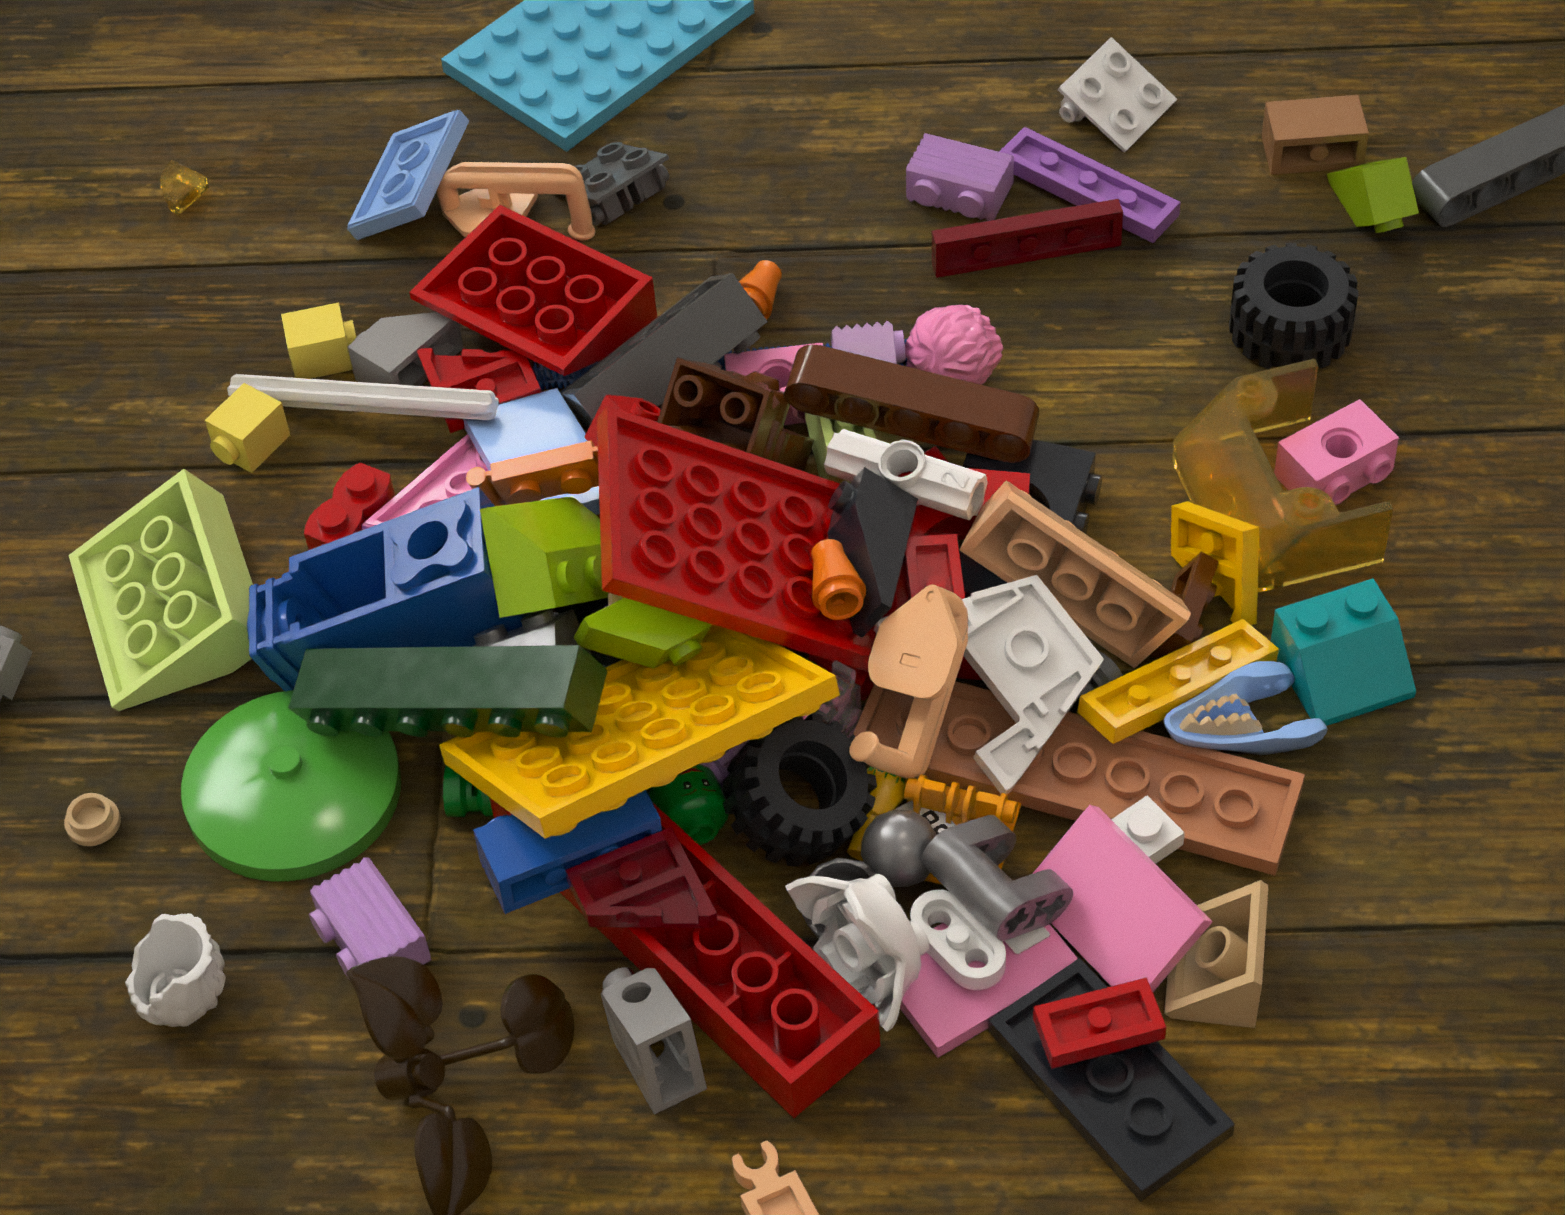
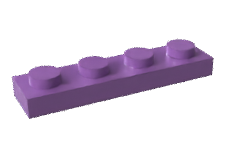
(1088, 181)

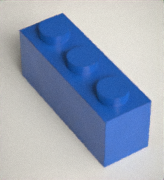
(530, 868)

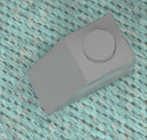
(390, 347)

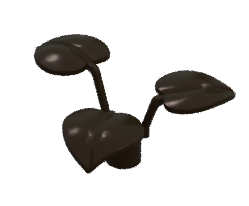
(398, 1005)

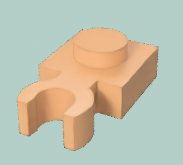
(768, 1191)

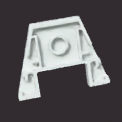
(1031, 663)

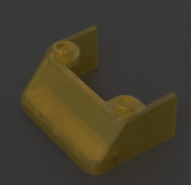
(1230, 474)

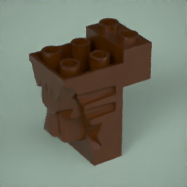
(733, 411)

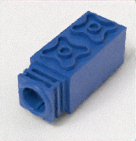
(383, 587)

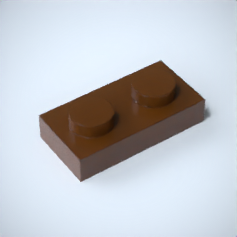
(1196, 590)

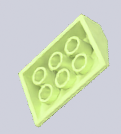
(166, 593)

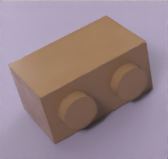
(1314, 134)

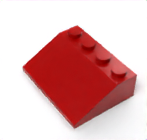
(539, 292)

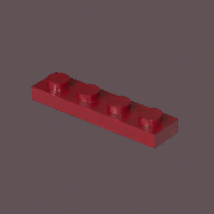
(1027, 238)

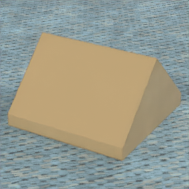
(1224, 968)

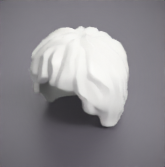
(176, 972)

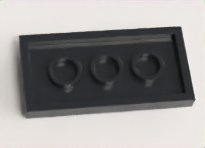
(1128, 1104)

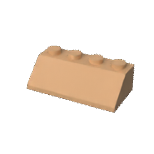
(1093, 584)

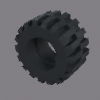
(1293, 306)
(772, 817)

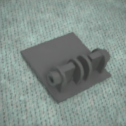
(621, 178)

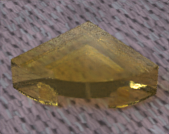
(181, 186)

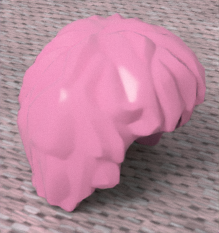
(954, 344)

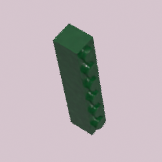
(449, 690)

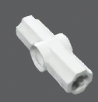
(933, 481)

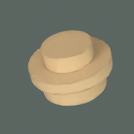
(92, 819)

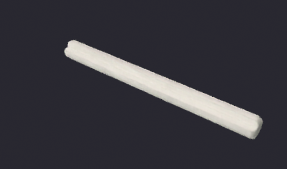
(374, 397)

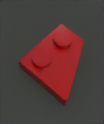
(501, 372)

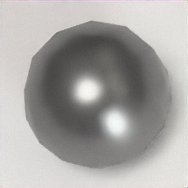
(895, 846)

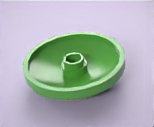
(283, 798)

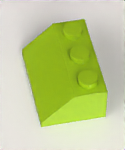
(543, 554)

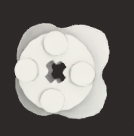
(864, 937)

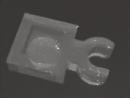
(847, 706)

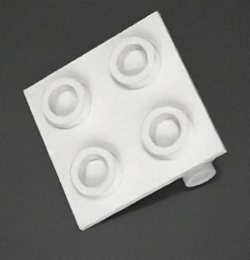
(1115, 95)

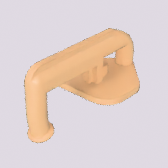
(515, 188)
(918, 656)

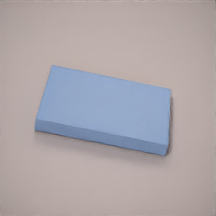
(408, 175)

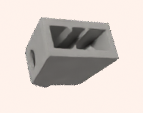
(642, 1013)

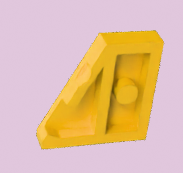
(1227, 541)

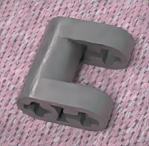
(967, 864)

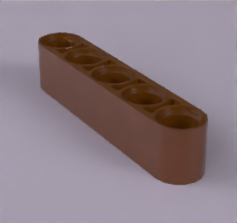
(912, 403)

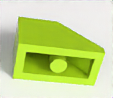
(1376, 193)
(642, 634)

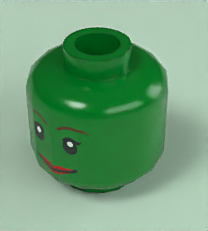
(693, 803)

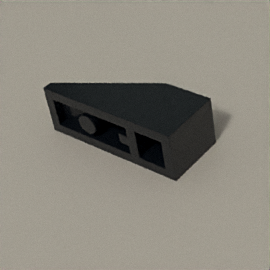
(873, 526)

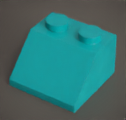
(1344, 652)

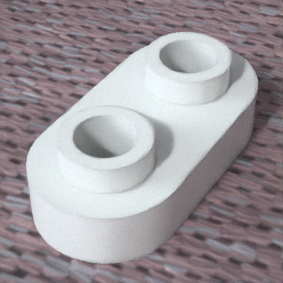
(961, 941)

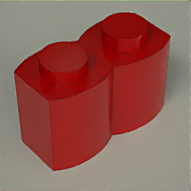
(354, 500)

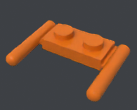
(539, 475)

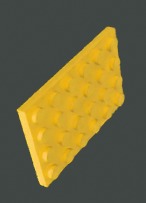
(644, 730)

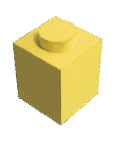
(318, 341)
(247, 428)

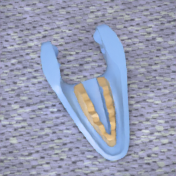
(1223, 717)

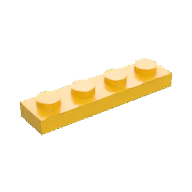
(1158, 687)

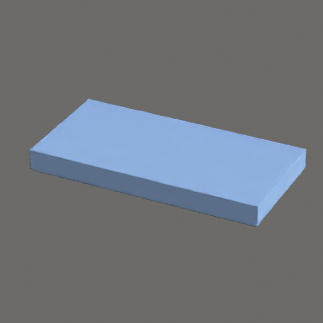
(530, 427)

